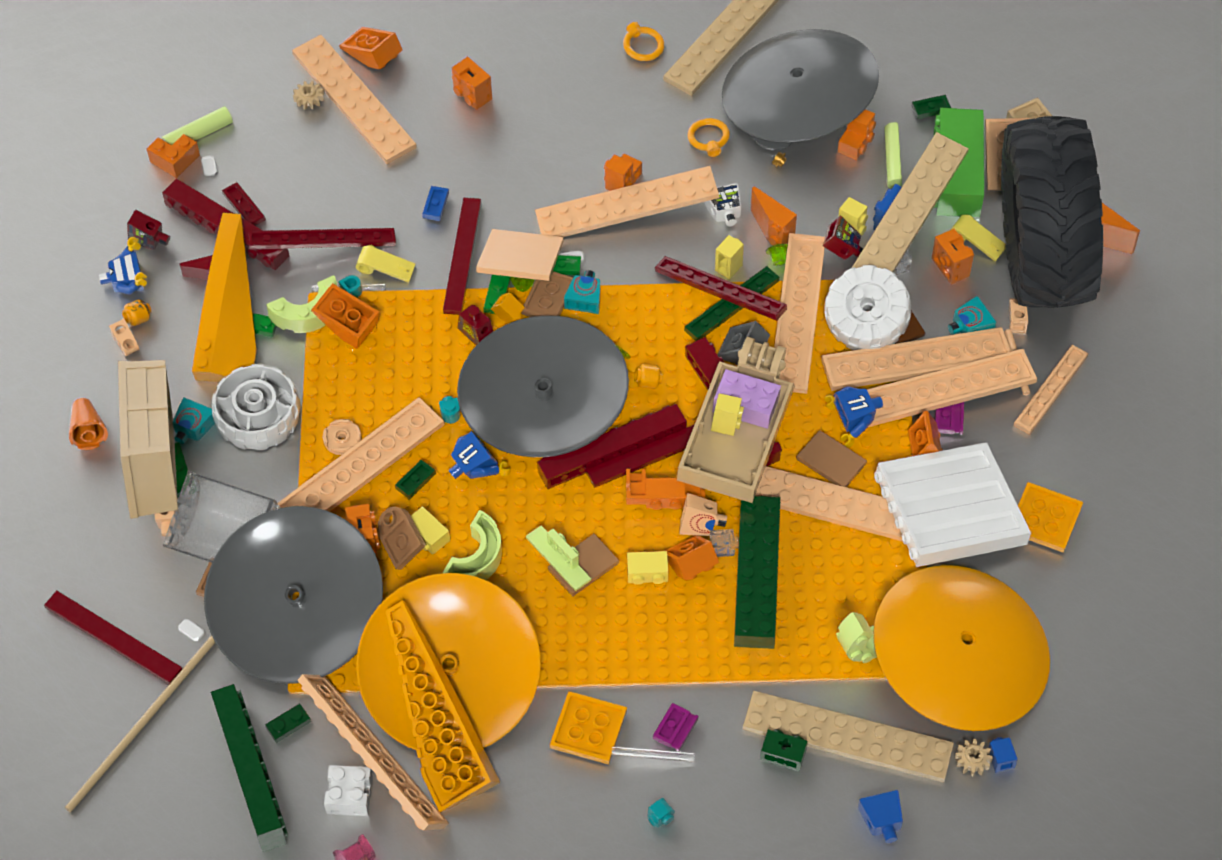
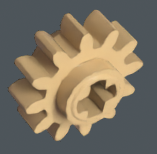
(308, 95)
(971, 763)

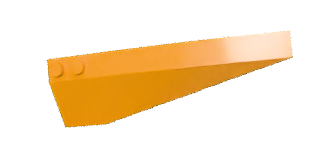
(226, 318)
(446, 742)

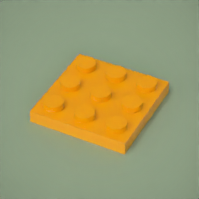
(1049, 515)
(588, 727)

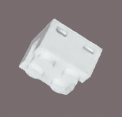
(348, 790)

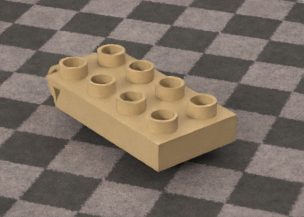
(736, 462)

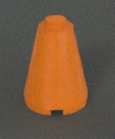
(86, 425)

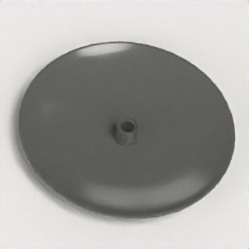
(800, 85)
(543, 386)
(264, 566)

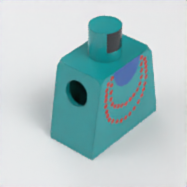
(583, 293)
(971, 317)
(192, 421)

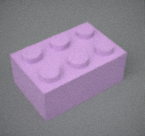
(757, 396)

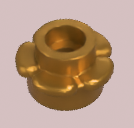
(779, 159)

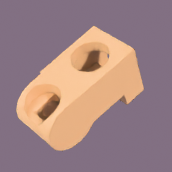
(1017, 317)
(124, 337)

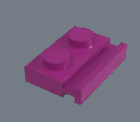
(950, 419)
(675, 727)

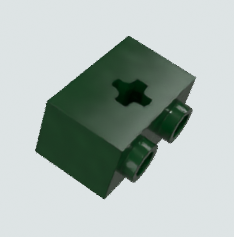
(773, 751)

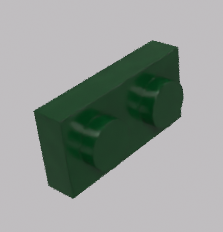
(929, 106)
(415, 479)
(288, 723)

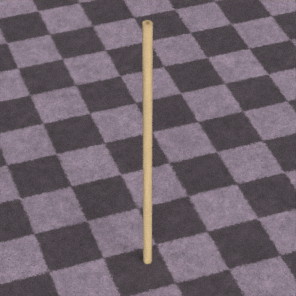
(139, 725)

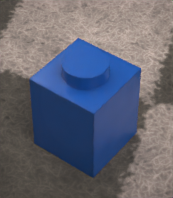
(1003, 754)

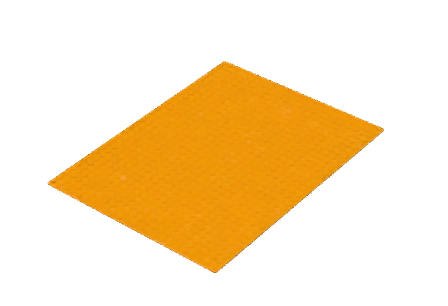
(612, 627)

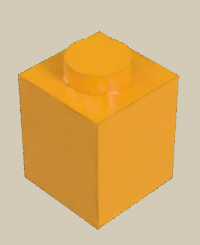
(508, 308)

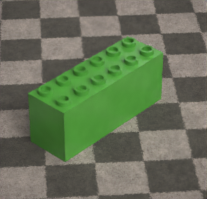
(966, 189)

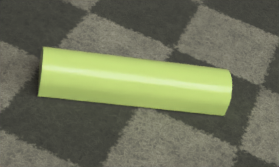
(201, 126)
(893, 160)

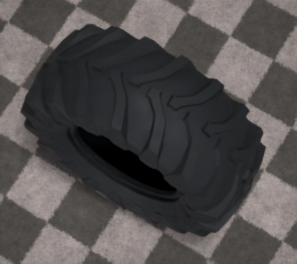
(1052, 212)

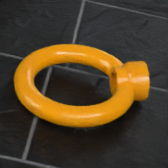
(634, 30)
(712, 147)

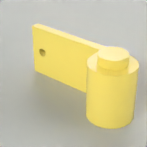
(979, 236)
(375, 259)

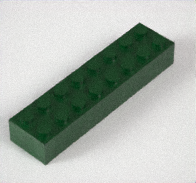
(757, 573)
(250, 767)

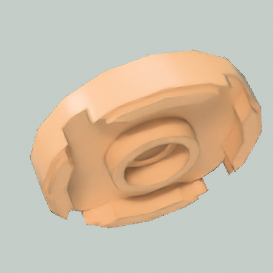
(341, 429)

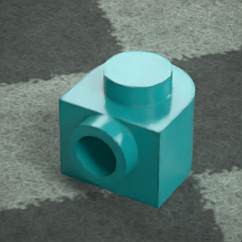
(351, 285)
(450, 409)
(660, 813)

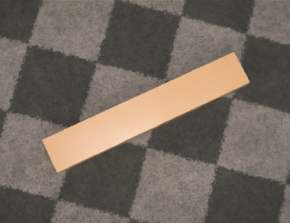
(1050, 389)

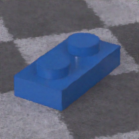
(435, 203)

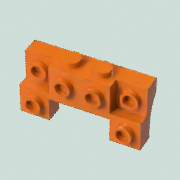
(658, 492)

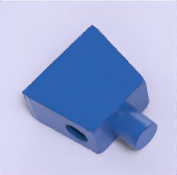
(882, 814)

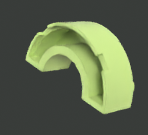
(298, 317)
(487, 557)
(857, 638)

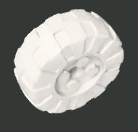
(862, 291)
(256, 407)

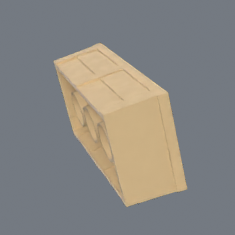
(147, 437)

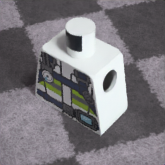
(727, 206)

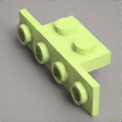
(559, 555)

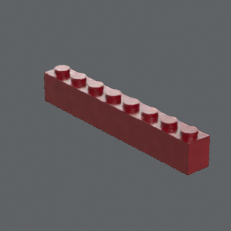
(209, 213)
(704, 362)
(617, 441)

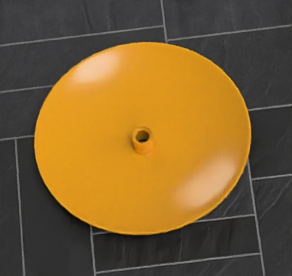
(466, 624)
(952, 682)

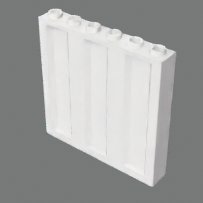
(952, 504)

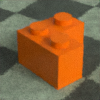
(857, 135)
(173, 158)
(621, 171)

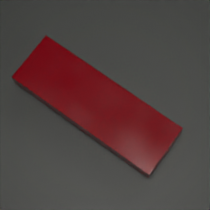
(243, 204)

